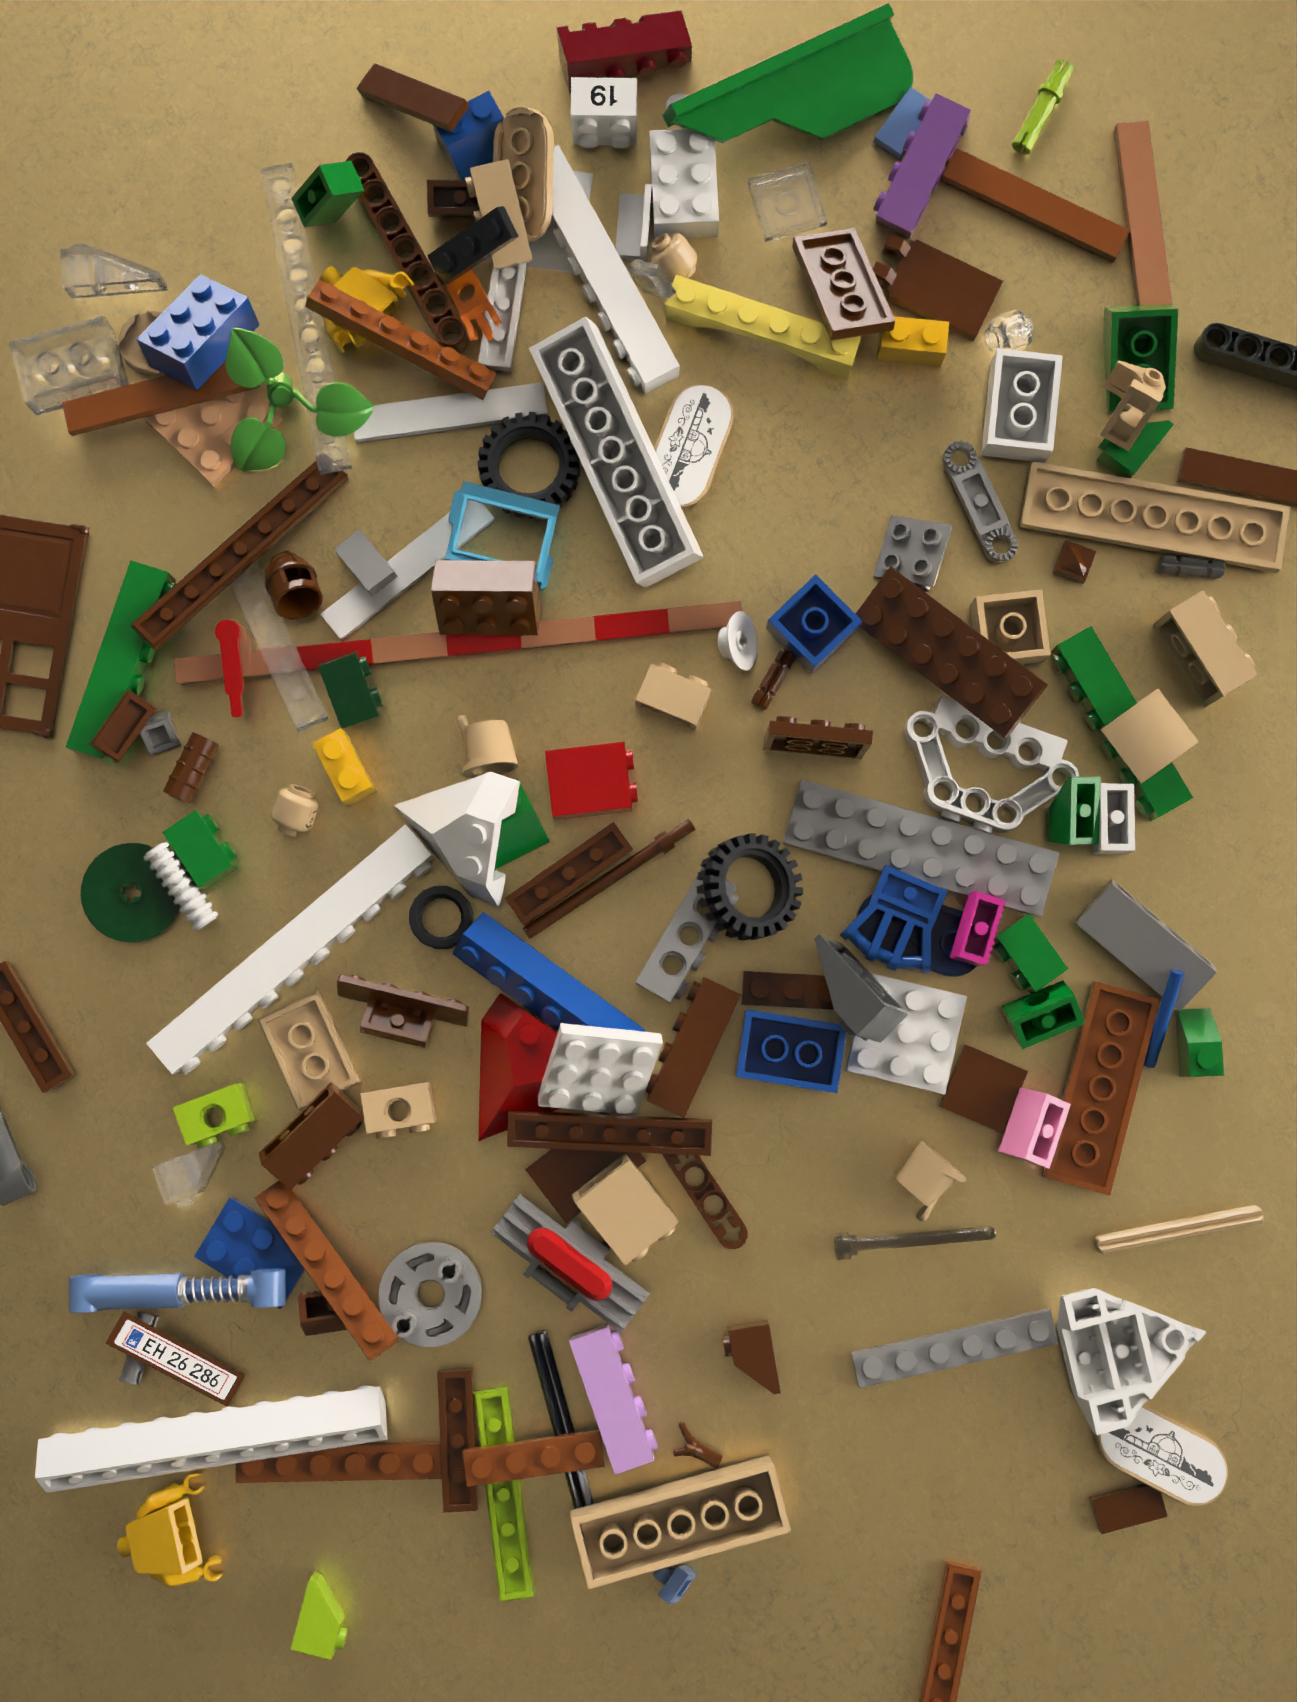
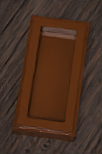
(122, 726)
(1127, 1508)

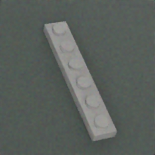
(954, 1347)

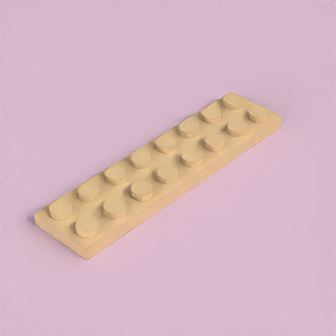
(1154, 516)

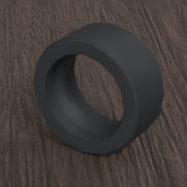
(426, 897)

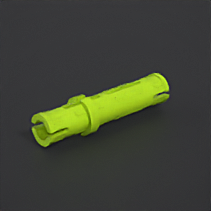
(1049, 95)

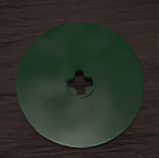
(108, 906)

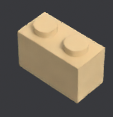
(673, 695)

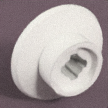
(739, 641)

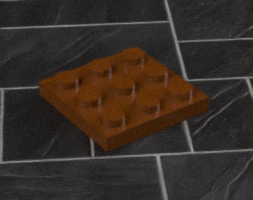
(817, 738)

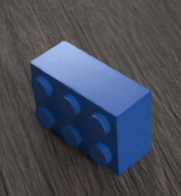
(195, 331)
(790, 1051)

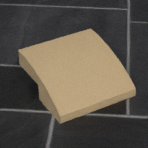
(1149, 735)

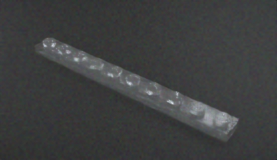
(306, 326)

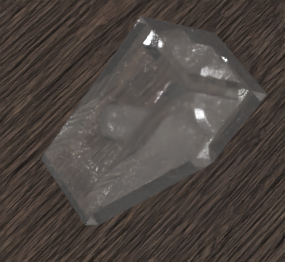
(187, 1174)

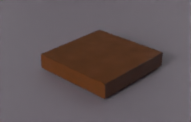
(983, 1088)

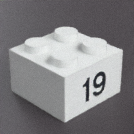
(604, 111)

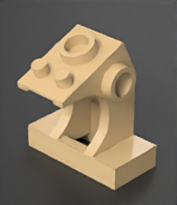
(1140, 394)

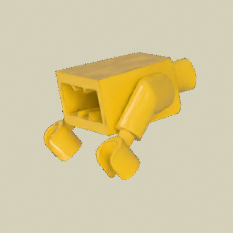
(370, 286)
(165, 1538)

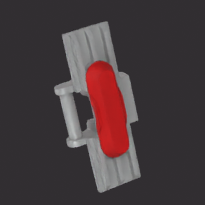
(572, 1257)

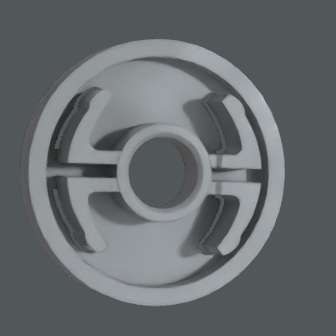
(410, 1315)

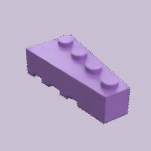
(923, 164)

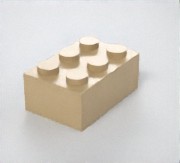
(1205, 648)

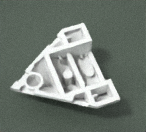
(464, 829)
(1117, 1354)

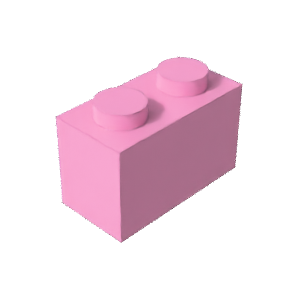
(1034, 1127)

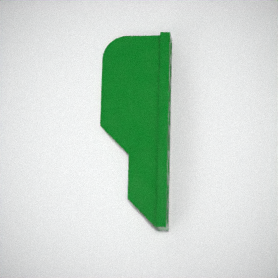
(809, 87)

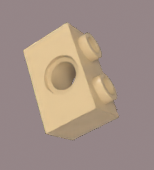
(378, 1106)

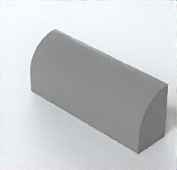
(1144, 942)

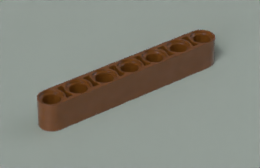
(416, 265)

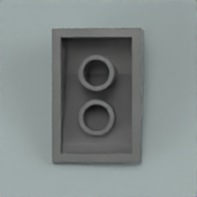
(856, 994)

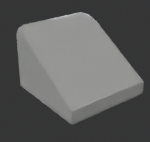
(159, 733)

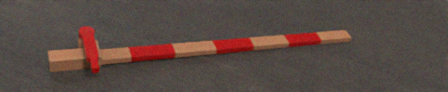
(240, 661)

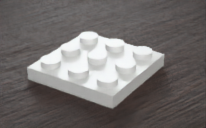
(921, 1046)
(599, 1069)

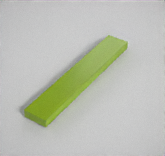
(504, 1501)

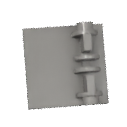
(914, 550)

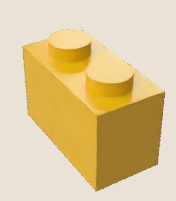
(914, 342)
(344, 767)

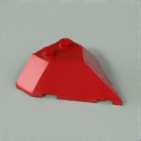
(511, 1064)

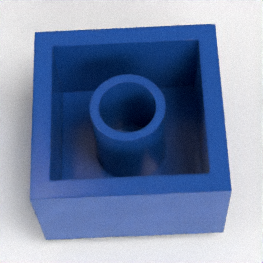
(813, 624)

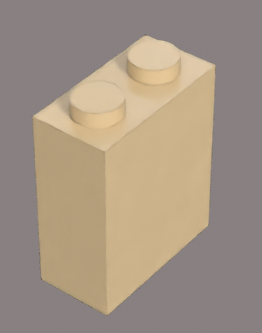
(625, 1209)

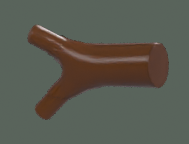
(696, 1449)

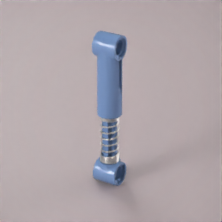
(174, 1290)

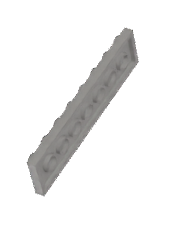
(921, 846)

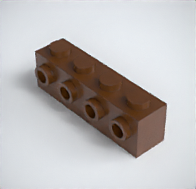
(692, 1047)

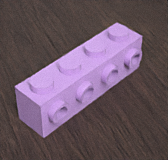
(612, 1398)

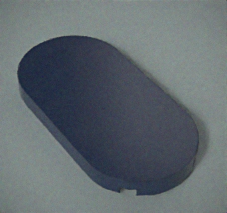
(942, 939)

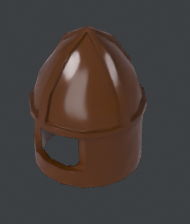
(292, 586)

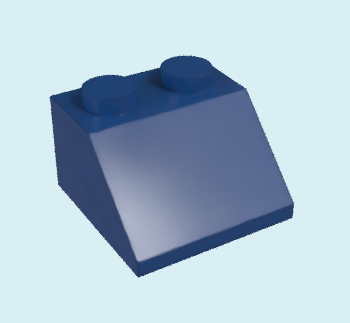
(473, 137)

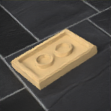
(308, 1049)

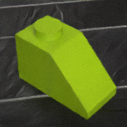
(320, 1621)

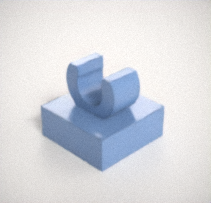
(674, 1582)

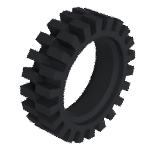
(536, 428)
(715, 891)

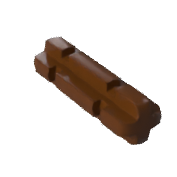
(773, 679)

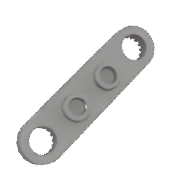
(980, 502)

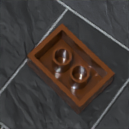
(486, 597)

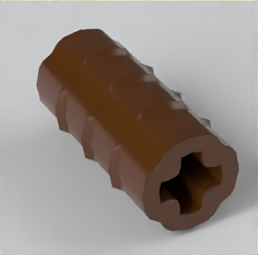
(190, 768)

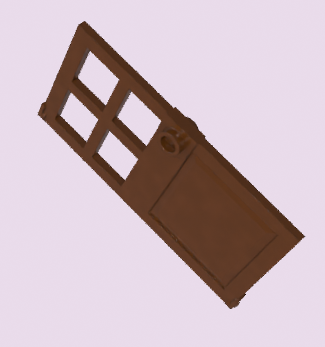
(37, 604)

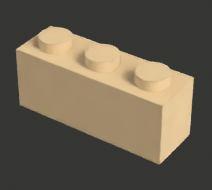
(495, 188)

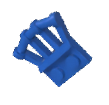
(908, 900)

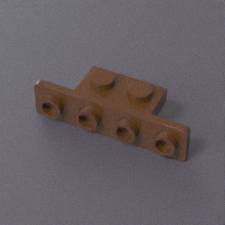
(398, 1012)

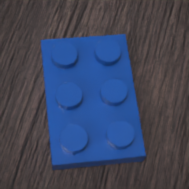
(247, 1242)

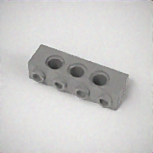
(653, 975)

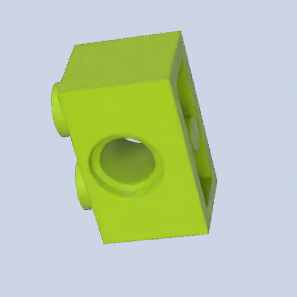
(194, 1115)

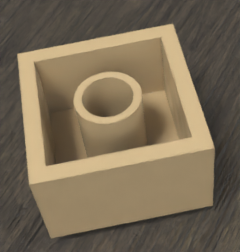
(1014, 624)

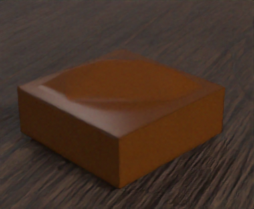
(1074, 561)

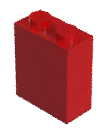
(590, 780)

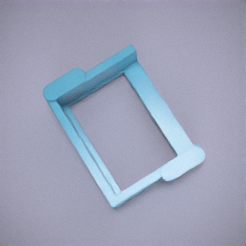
(508, 502)

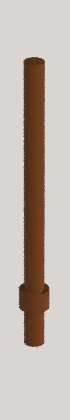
(663, 843)

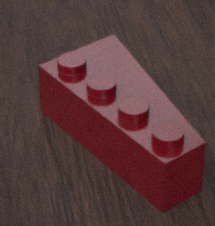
(625, 47)

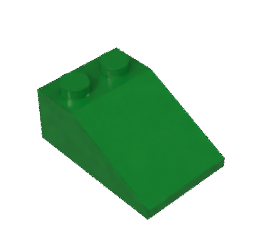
(1145, 339)

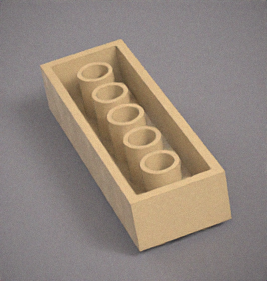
(679, 1521)

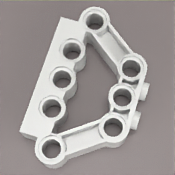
(934, 768)

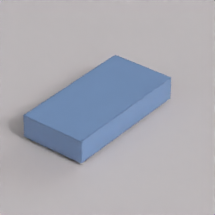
(901, 123)

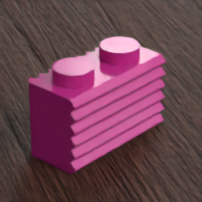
(977, 929)

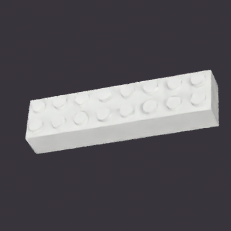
(616, 452)

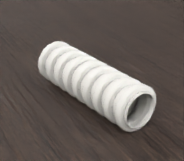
(180, 886)

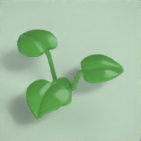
(254, 360)

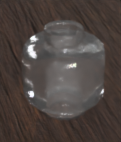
(1009, 331)

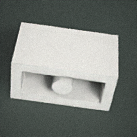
(1116, 820)

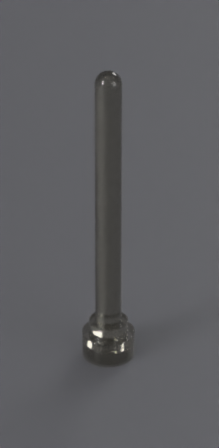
(848, 1245)

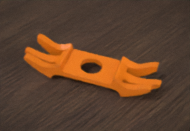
(473, 307)

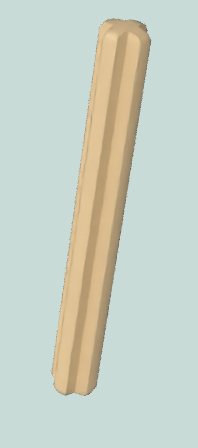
(1179, 1229)

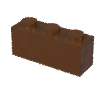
(311, 1136)

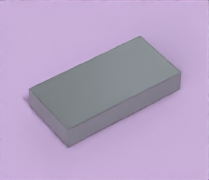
(365, 562)

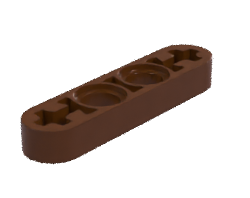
(701, 1192)

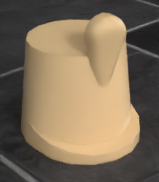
(487, 747)
(927, 1177)

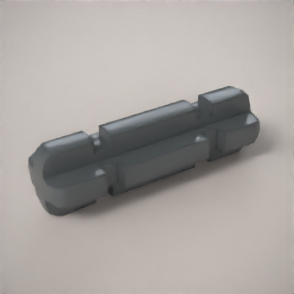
(1191, 566)

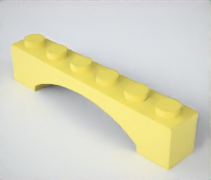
(714, 308)

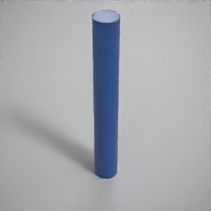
(1163, 1017)

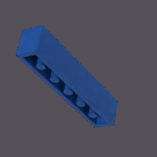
(534, 979)

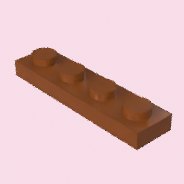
(533, 1458)

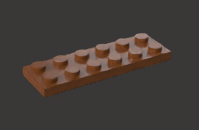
(1102, 1086)

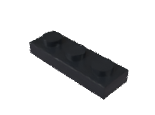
(473, 245)

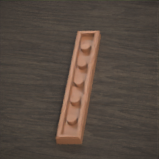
(1142, 213)

